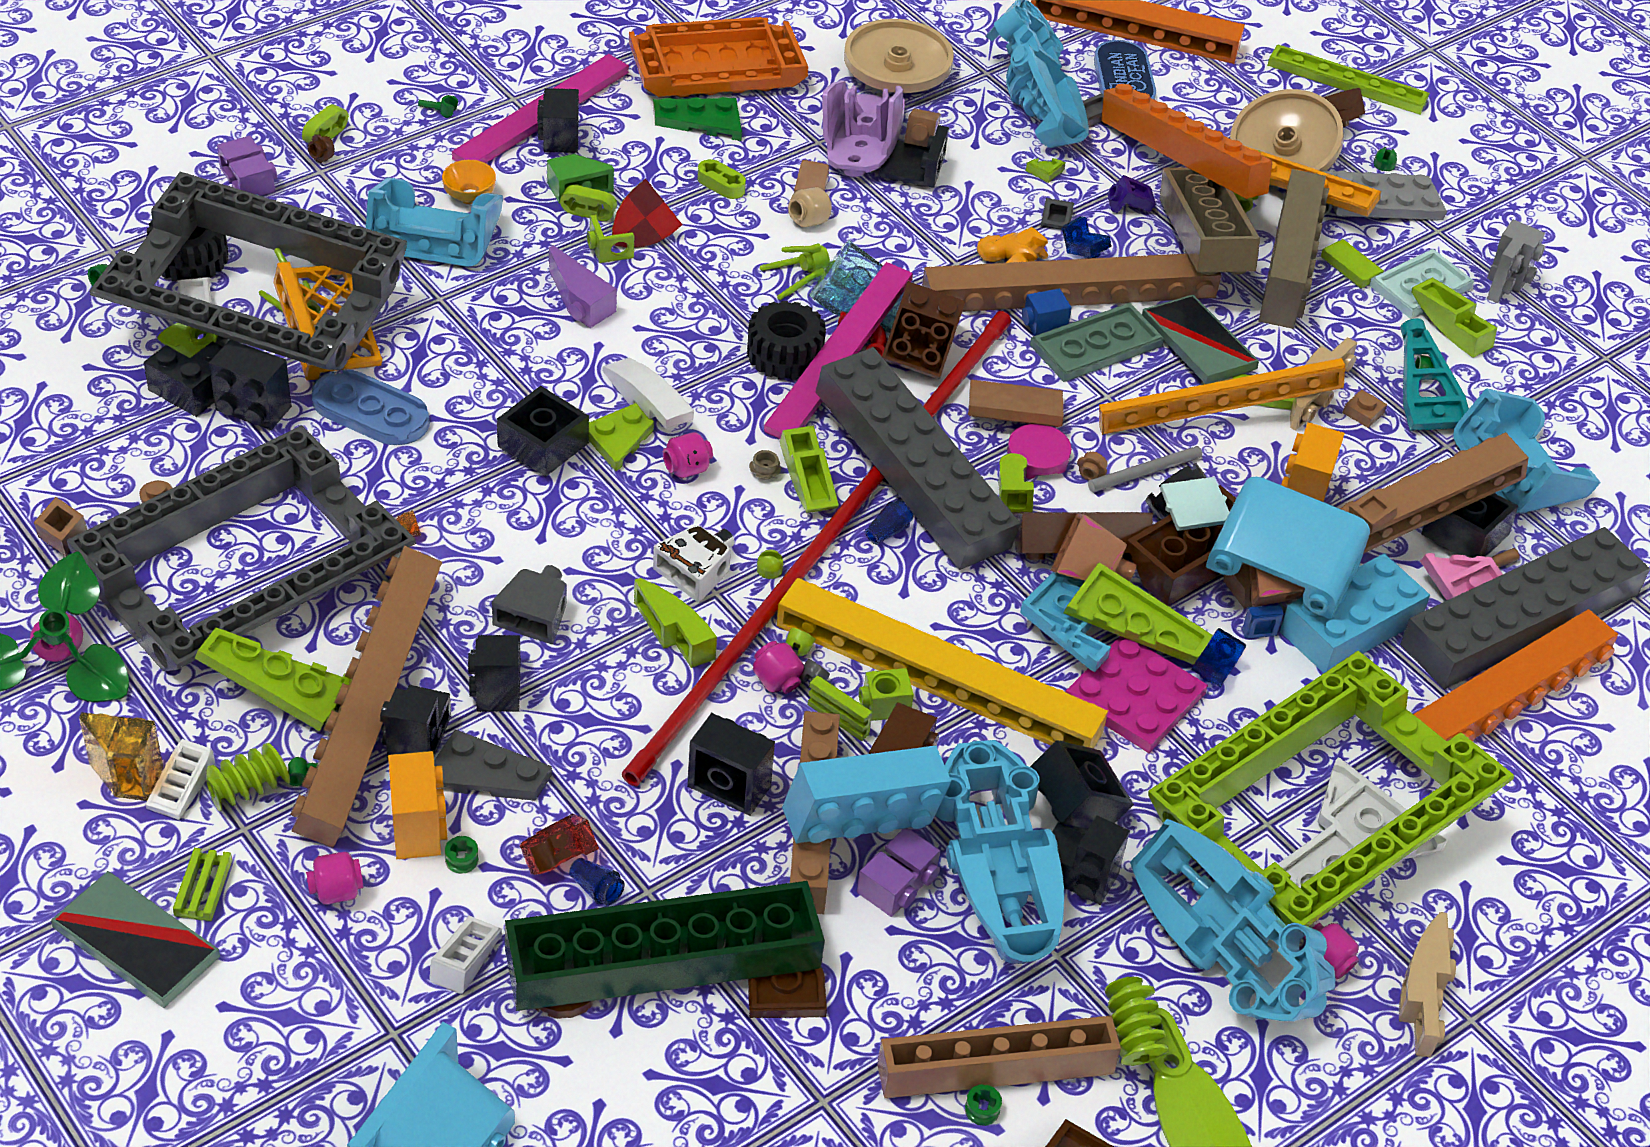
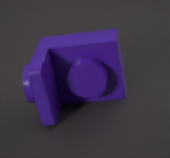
(1131, 192)

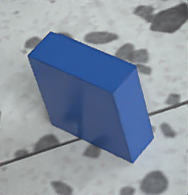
(1262, 621)

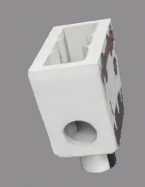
(694, 560)

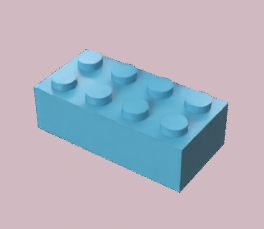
(1370, 613)
(865, 794)

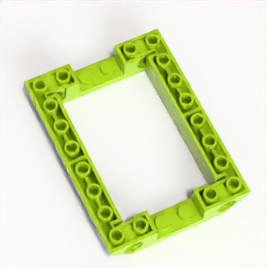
(1346, 690)

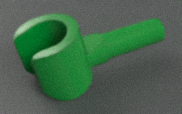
(446, 106)
(297, 770)

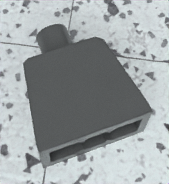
(532, 604)

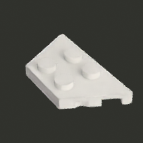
(1363, 807)

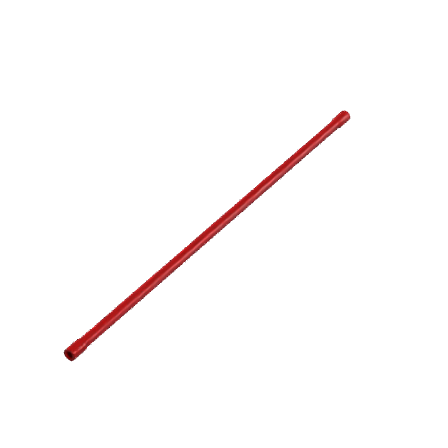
(647, 757)

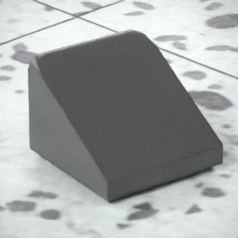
(1057, 213)

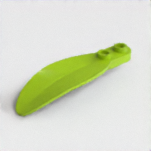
(1189, 1100)

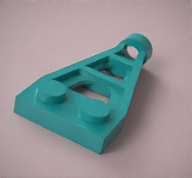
(1428, 412)

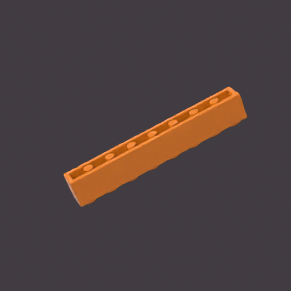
(1150, 24)
(1187, 141)
(1521, 678)

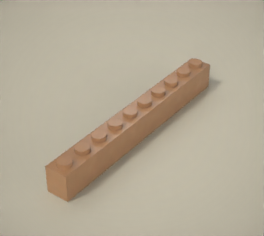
(1080, 280)
(1432, 494)
(372, 682)

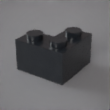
(559, 120)
(182, 379)
(497, 673)
(415, 720)
(1091, 859)

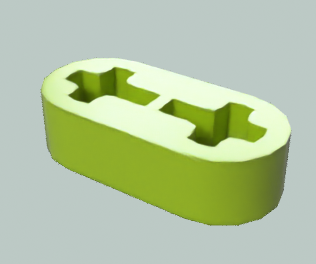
(326, 123)
(721, 179)
(588, 202)

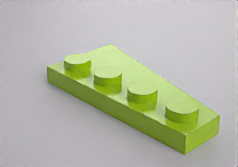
(1132, 613)
(286, 683)

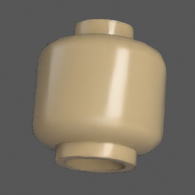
(810, 207)

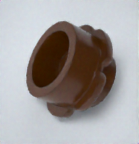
(321, 148)

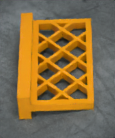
(300, 316)

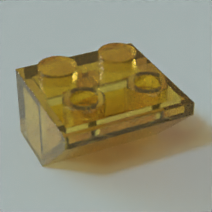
(123, 753)

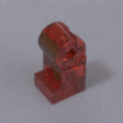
(558, 844)

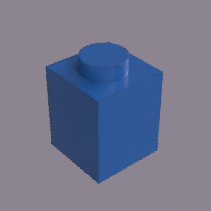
(1046, 311)

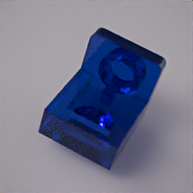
(1081, 241)
(1219, 657)

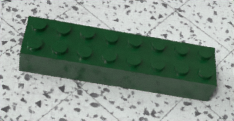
(662, 945)

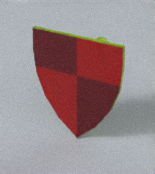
(645, 216)

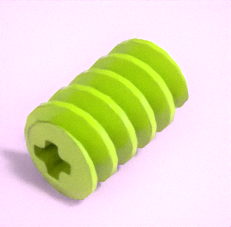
(245, 774)
(1133, 1021)

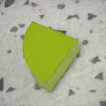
(1045, 169)

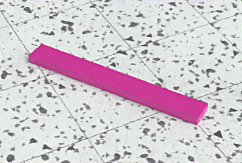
(524, 121)
(845, 341)

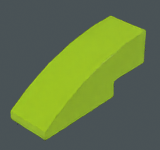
(1455, 317)
(808, 469)
(675, 623)

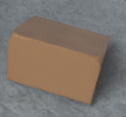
(812, 175)

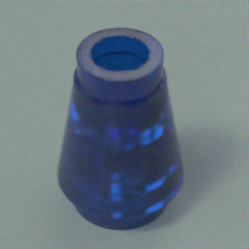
(890, 521)
(597, 881)

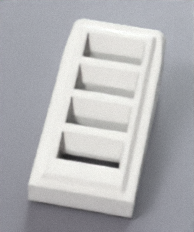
(188, 758)
(458, 975)

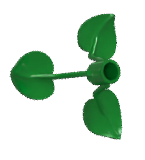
(75, 589)

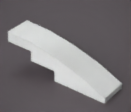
(650, 392)

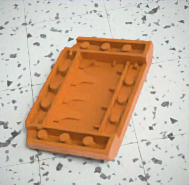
(717, 57)

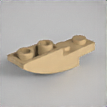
(1306, 407)
(1425, 984)

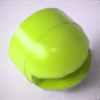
(770, 564)
(800, 640)

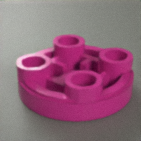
(1043, 447)

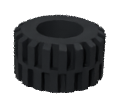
(199, 257)
(784, 339)

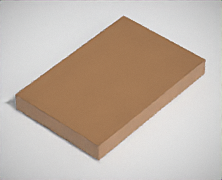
(1016, 403)

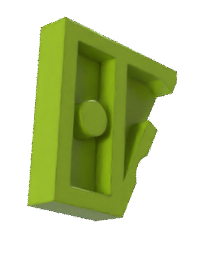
(620, 433)

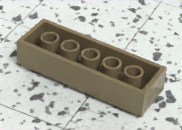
(1209, 223)
(1294, 249)

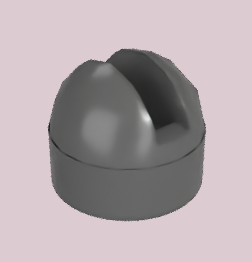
(811, 670)

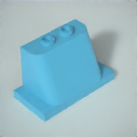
(437, 1104)

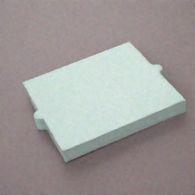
(1195, 503)

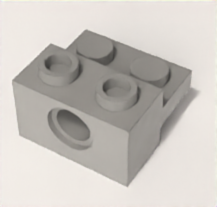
(1515, 259)

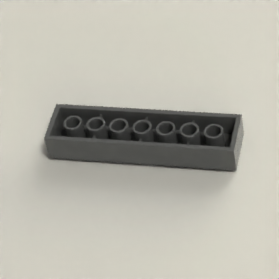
(917, 458)
(1522, 606)

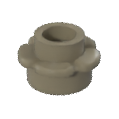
(765, 464)

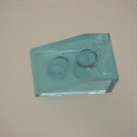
(847, 279)

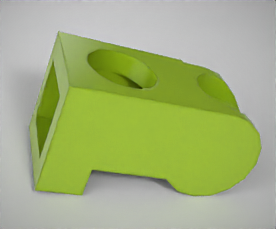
(1012, 483)

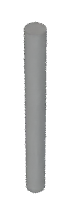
(1144, 469)

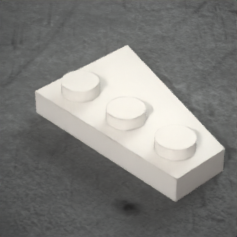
(1318, 854)

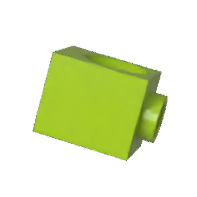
(884, 690)

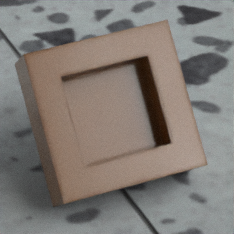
(1364, 408)
(1373, 509)

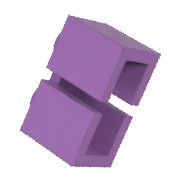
(247, 166)
(896, 879)

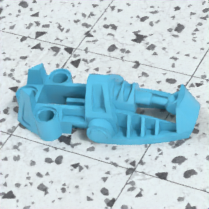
(1036, 76)
(1003, 861)
(1233, 923)

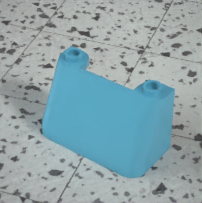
(430, 231)
(1522, 420)
(1292, 540)

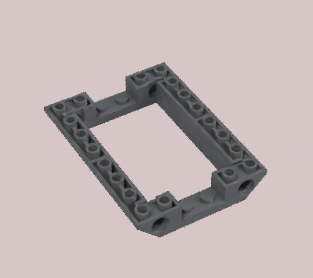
(195, 201)
(211, 498)

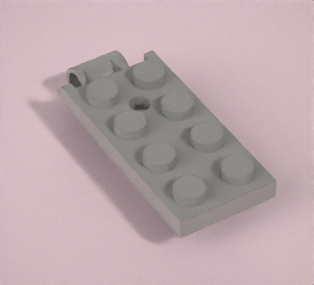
(1400, 196)

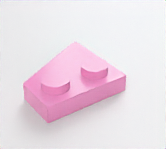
(1459, 572)

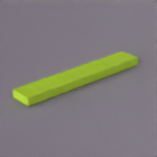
(1348, 78)

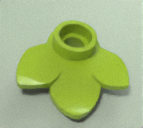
(184, 339)

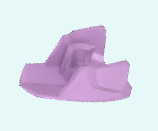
(860, 127)

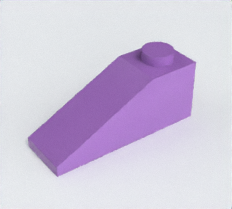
(582, 291)

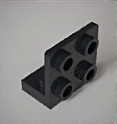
(917, 163)

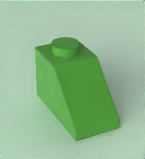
(578, 171)

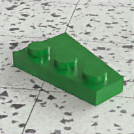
(708, 114)

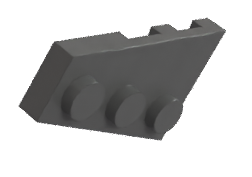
(483, 766)

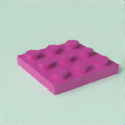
(1140, 692)

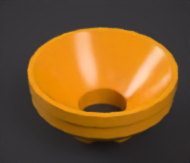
(468, 175)

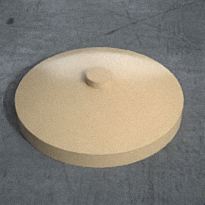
(898, 54)
(1292, 127)

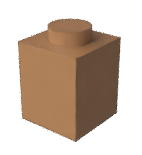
(920, 126)
(59, 524)

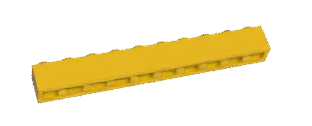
(941, 667)

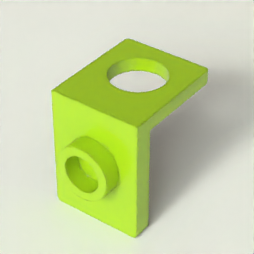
(603, 244)

